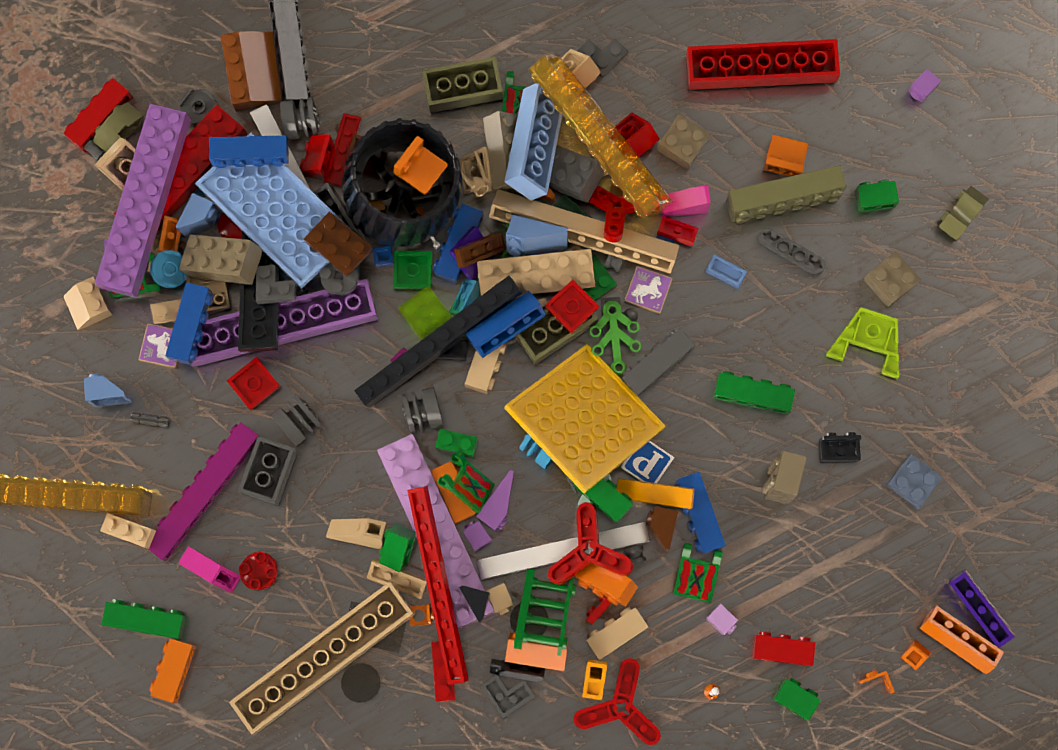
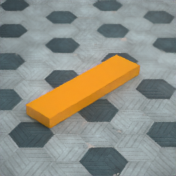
(657, 493)

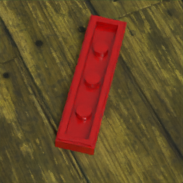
(349, 125)

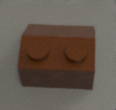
(662, 526)

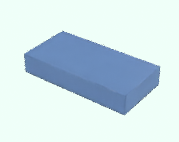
(726, 271)

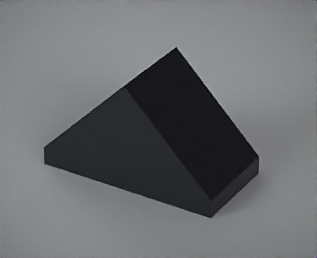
(477, 601)

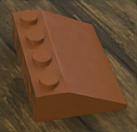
(251, 69)

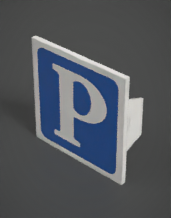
(648, 463)

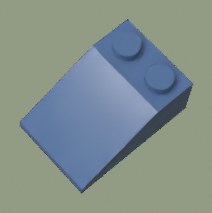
(534, 237)

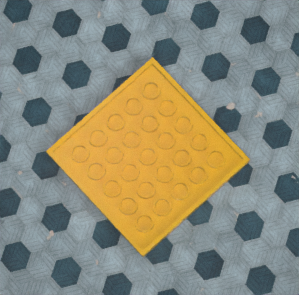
(585, 418)

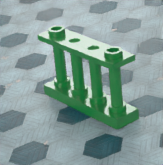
(526, 618)

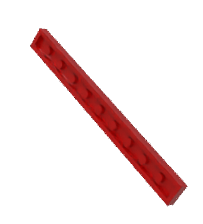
(438, 585)

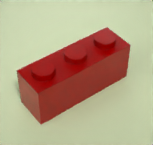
(783, 649)

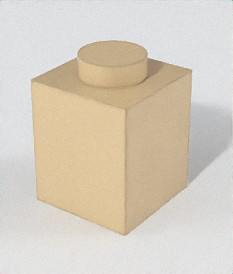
(500, 599)

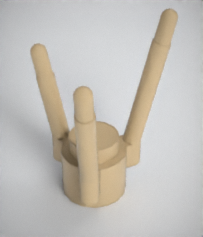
(478, 185)

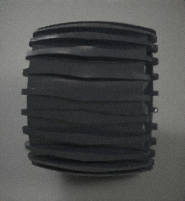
(385, 228)

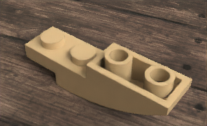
(168, 311)

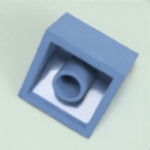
(198, 216)
(102, 392)

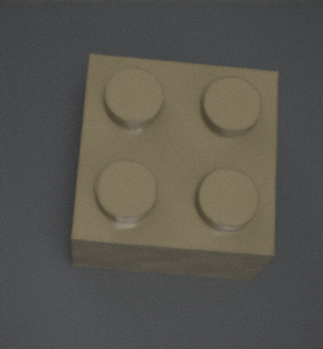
(683, 142)
(892, 279)

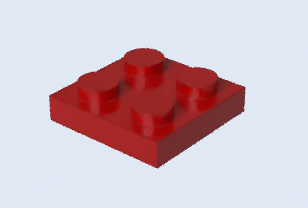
(572, 306)
(253, 383)

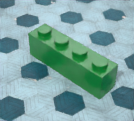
(754, 393)
(144, 620)

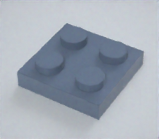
(914, 481)

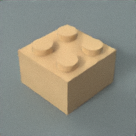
(117, 162)

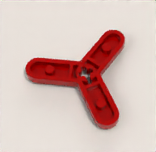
(615, 216)
(577, 559)
(624, 692)

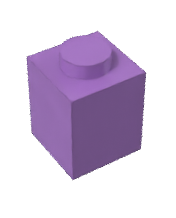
(924, 85)
(476, 535)

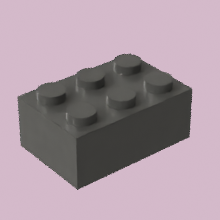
(575, 174)
(268, 470)

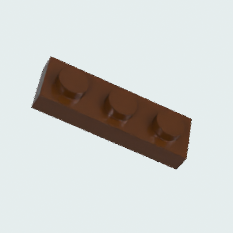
(480, 249)

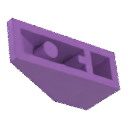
(496, 508)

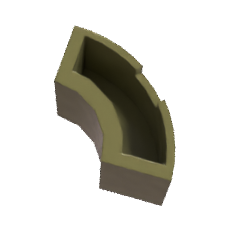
(120, 124)
(963, 213)

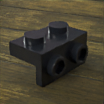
(840, 448)

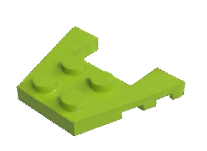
(872, 332)

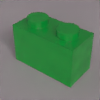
(876, 195)
(452, 442)
(397, 547)
(797, 699)

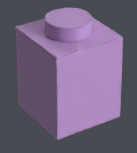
(722, 620)

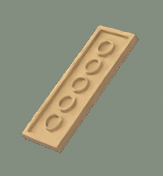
(539, 272)

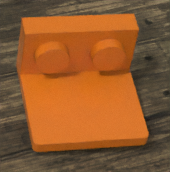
(785, 156)
(419, 166)

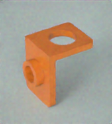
(428, 615)
(874, 674)

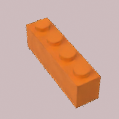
(961, 640)

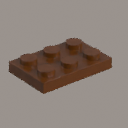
(338, 244)

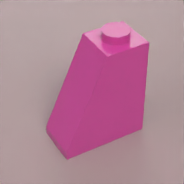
(688, 202)
(209, 569)

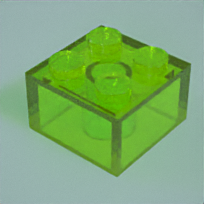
(424, 313)

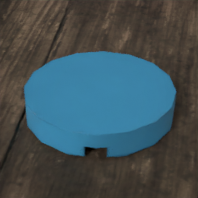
(166, 270)

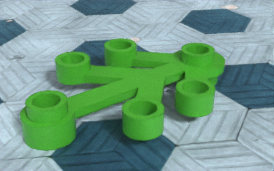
(614, 334)

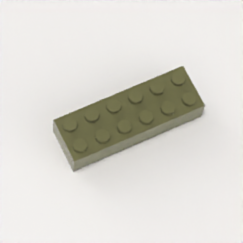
(786, 194)

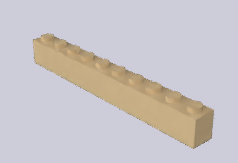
(588, 231)

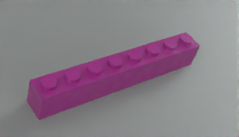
(203, 491)

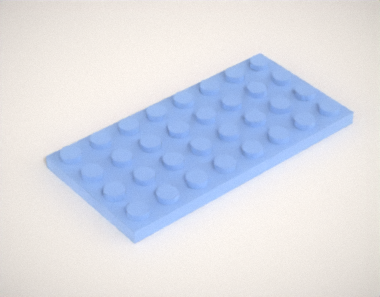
(272, 211)

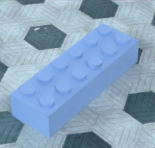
(533, 144)

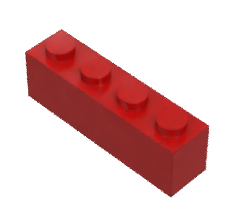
(96, 113)

